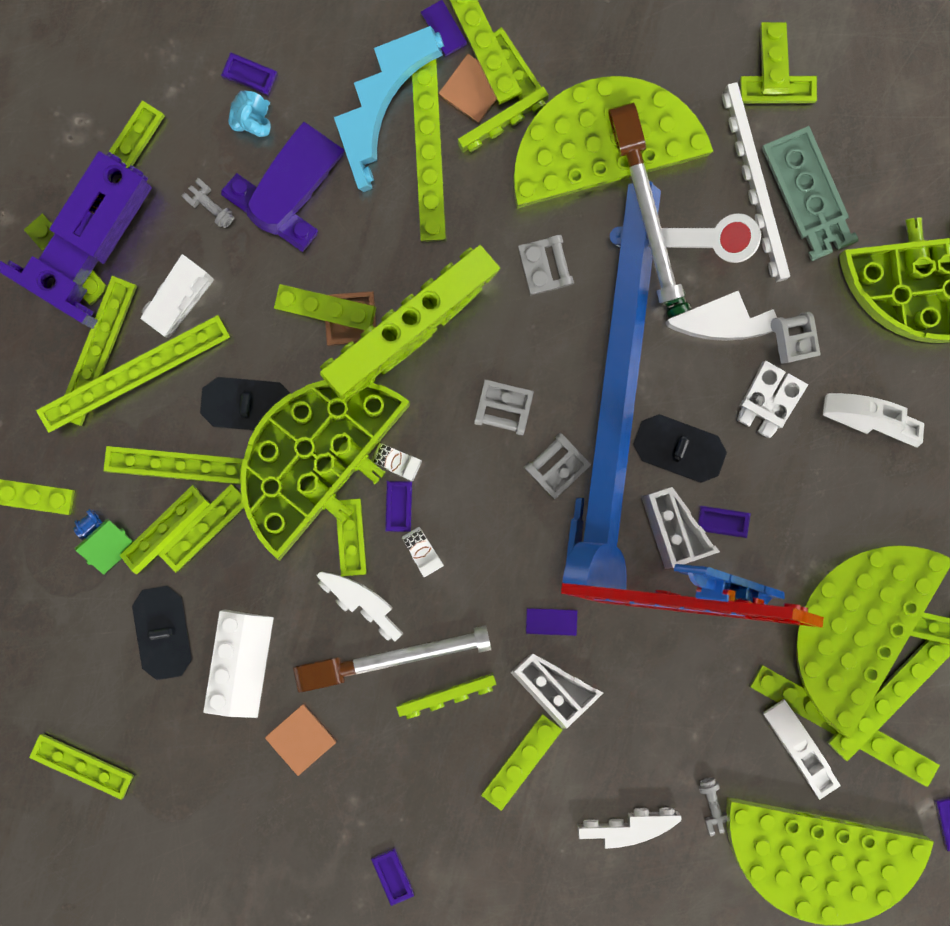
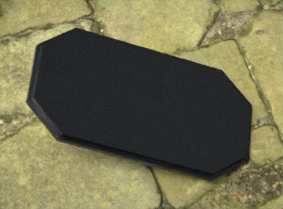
(239, 402)
(680, 448)
(161, 632)

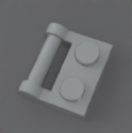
(537, 266)
(799, 345)
(507, 399)
(563, 472)

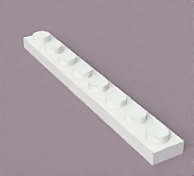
(752, 172)

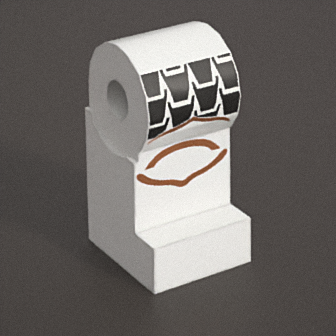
(396, 461)
(422, 552)

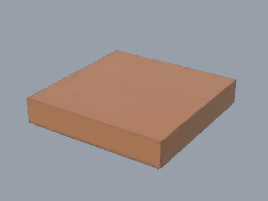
(469, 90)
(342, 335)
(300, 739)

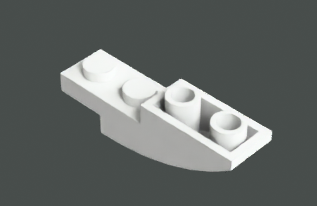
(873, 413)
(353, 594)
(801, 749)
(640, 827)

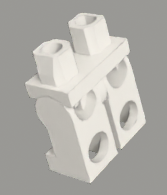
(767, 406)

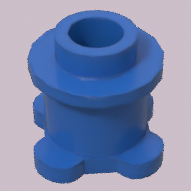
(87, 524)

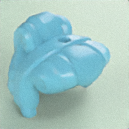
(248, 113)

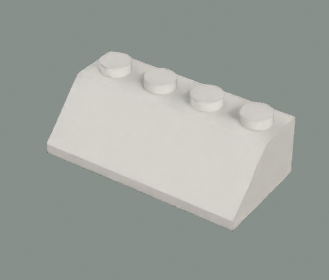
(238, 664)

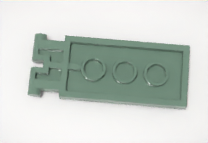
(809, 192)

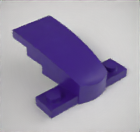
(287, 186)

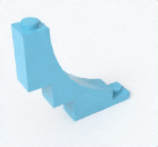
(361, 126)

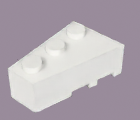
(176, 296)
(675, 530)
(555, 690)

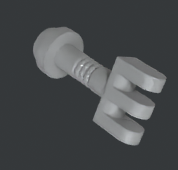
(223, 217)
(709, 787)

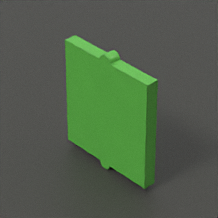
(104, 546)

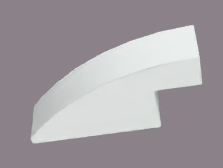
(722, 320)

